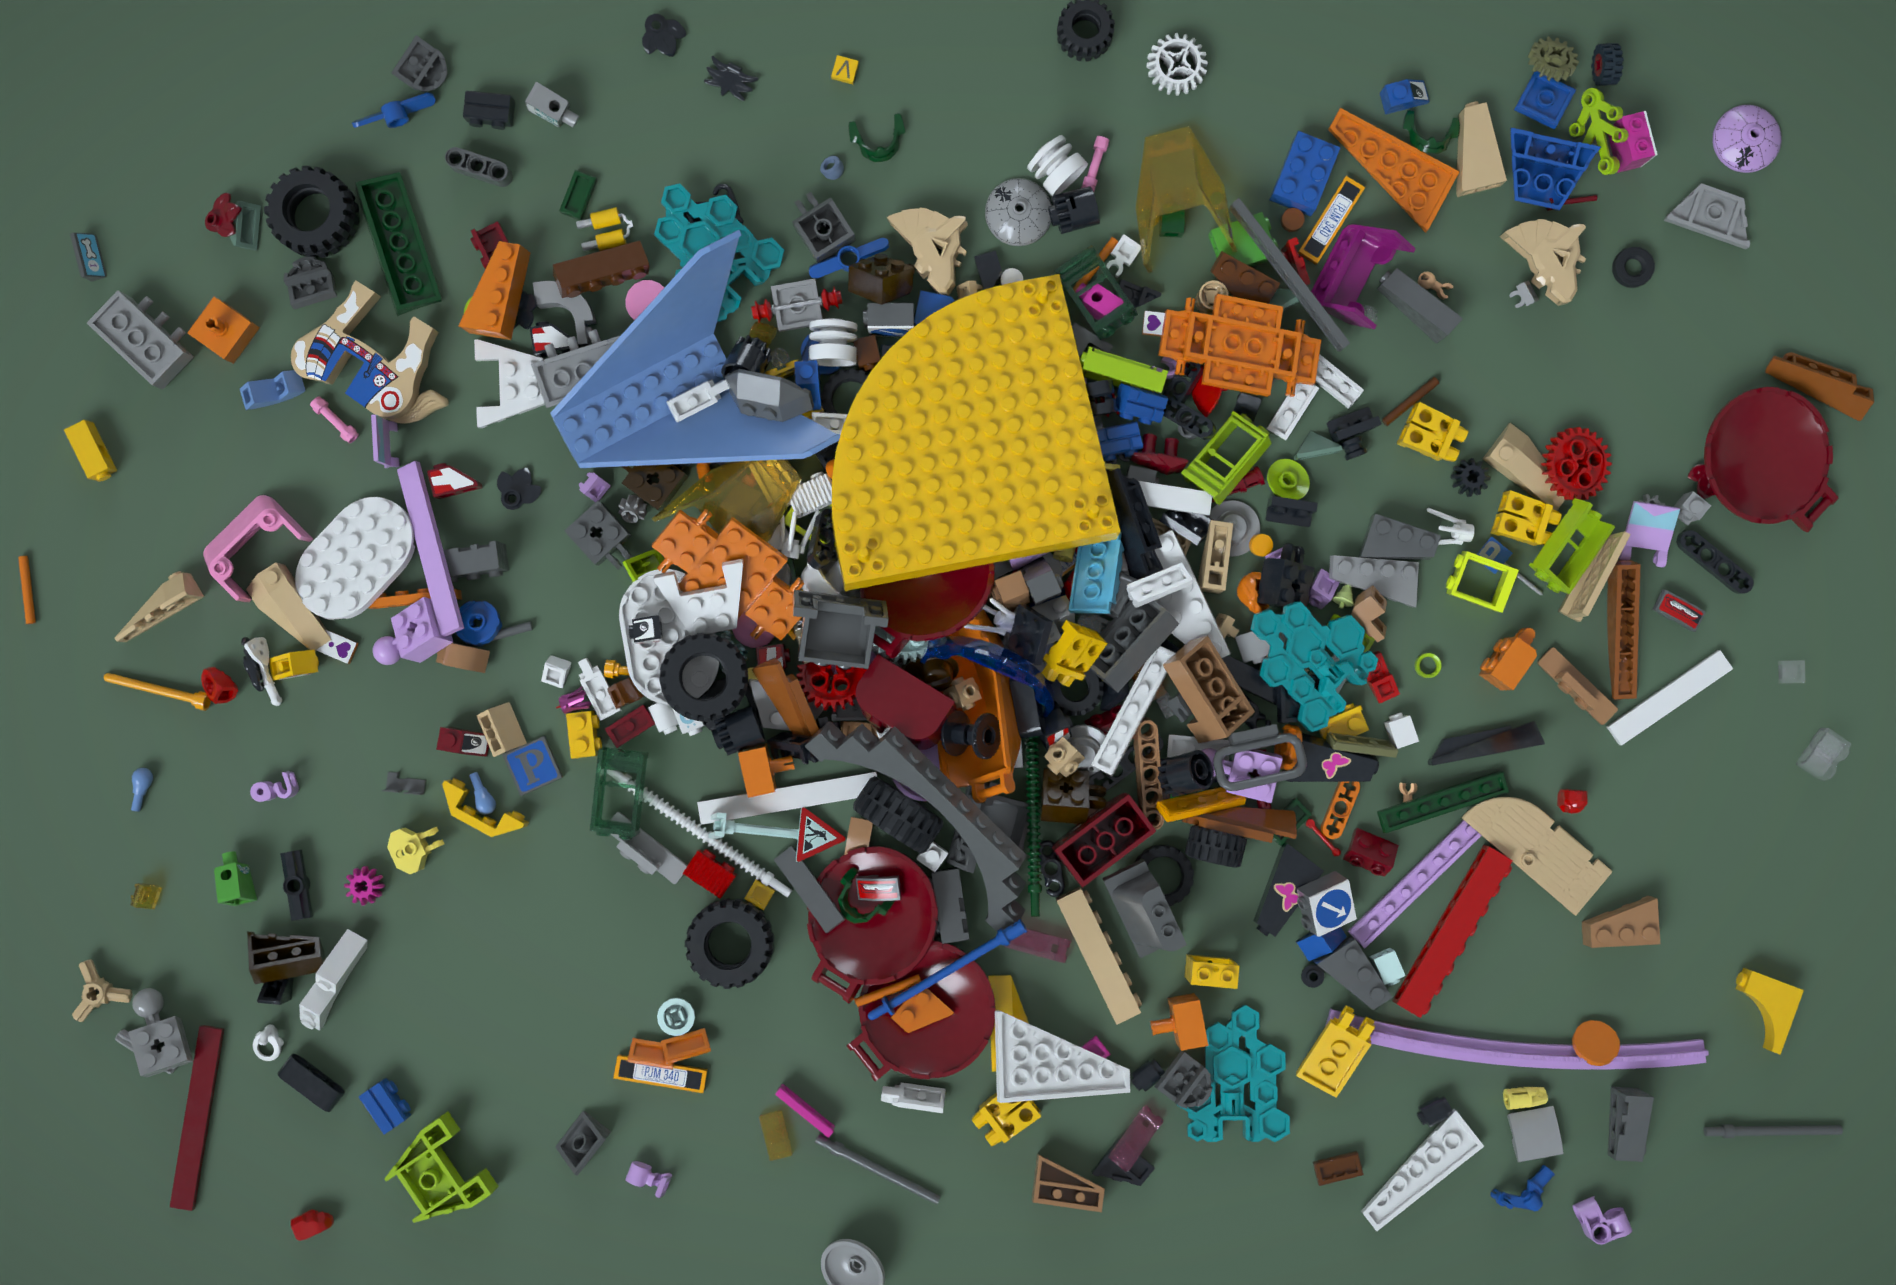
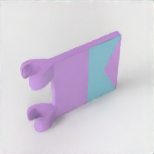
(381, 441)
(1650, 528)

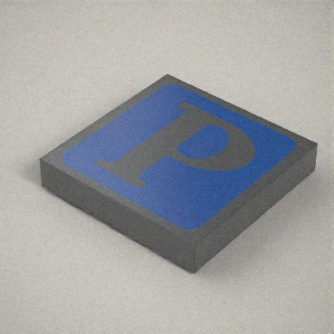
(532, 766)

